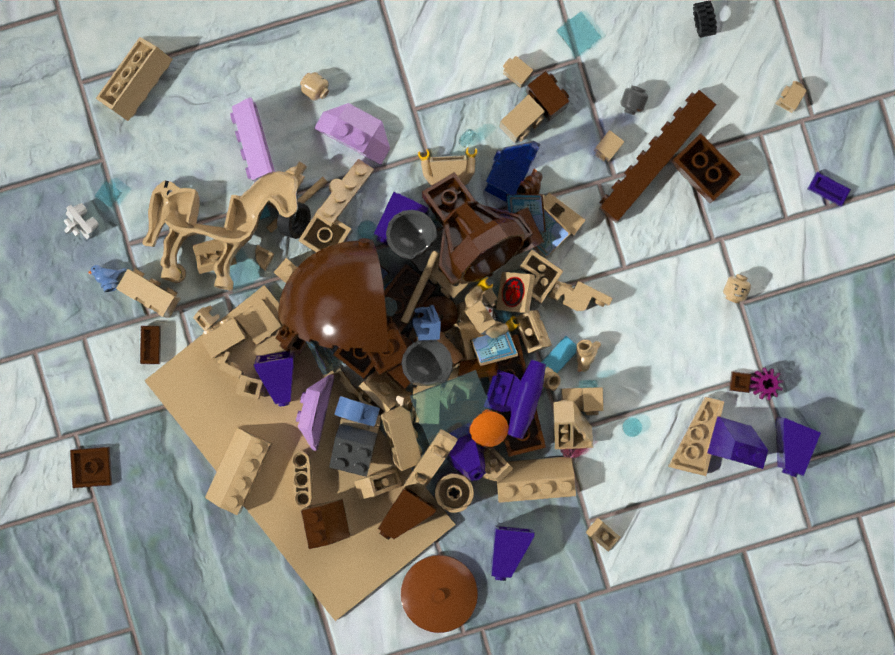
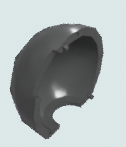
(410, 234)
(427, 363)

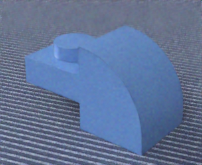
(357, 411)

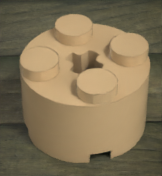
(463, 498)

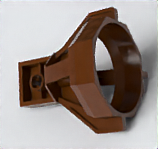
(481, 234)

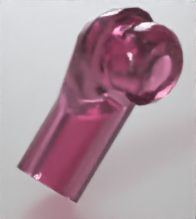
(572, 453)

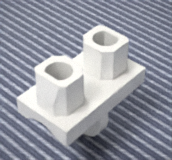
(75, 215)

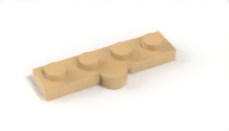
(343, 192)

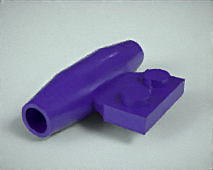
(518, 396)

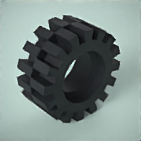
(704, 19)

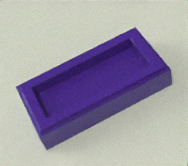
(829, 189)

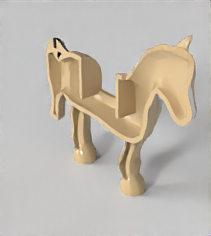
(181, 209)

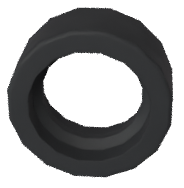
(301, 222)

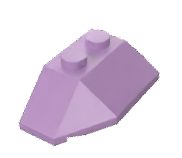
(356, 131)
(314, 410)

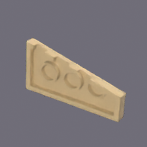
(693, 448)

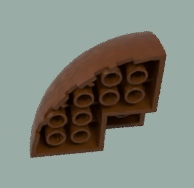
(338, 298)

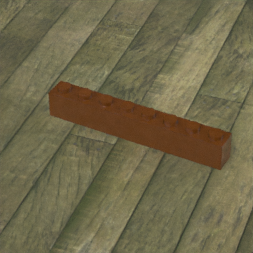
(657, 156)

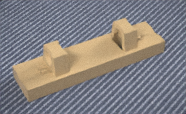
(430, 462)

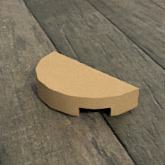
(347, 384)

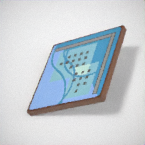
(533, 202)

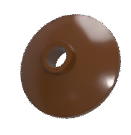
(444, 307)

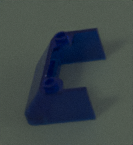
(510, 169)

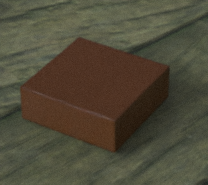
(740, 382)

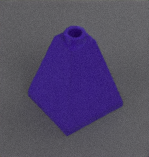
(277, 375)
(468, 458)

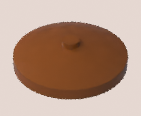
(439, 593)

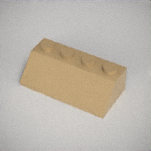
(134, 78)
(238, 471)
(537, 480)

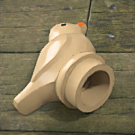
(586, 354)
(551, 379)

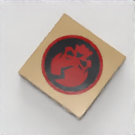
(515, 292)

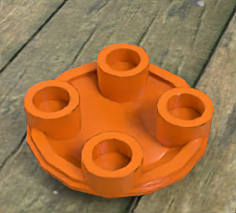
(489, 429)

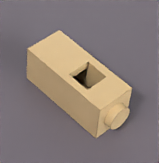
(563, 213)

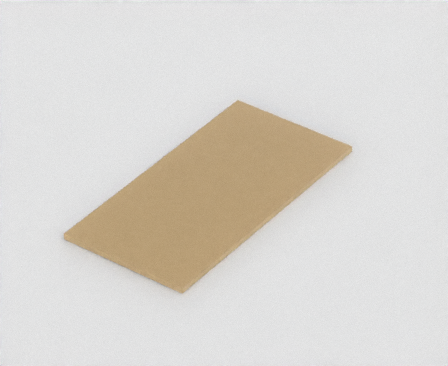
(210, 411)

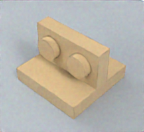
(382, 390)

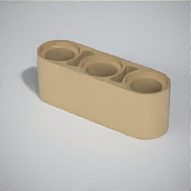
(302, 488)

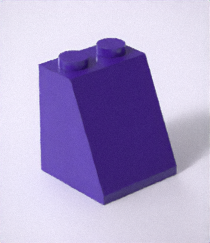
(396, 205)
(737, 443)
(794, 446)
(508, 550)

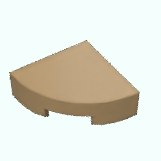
(263, 257)

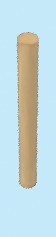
(306, 196)
(420, 286)

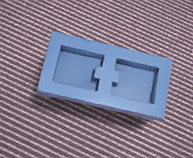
(427, 326)

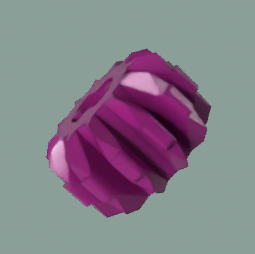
(764, 376)

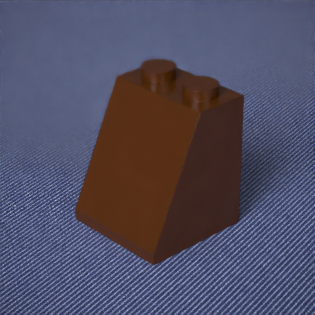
(405, 513)
(325, 523)

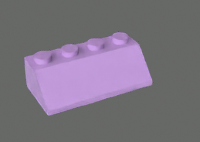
(253, 139)

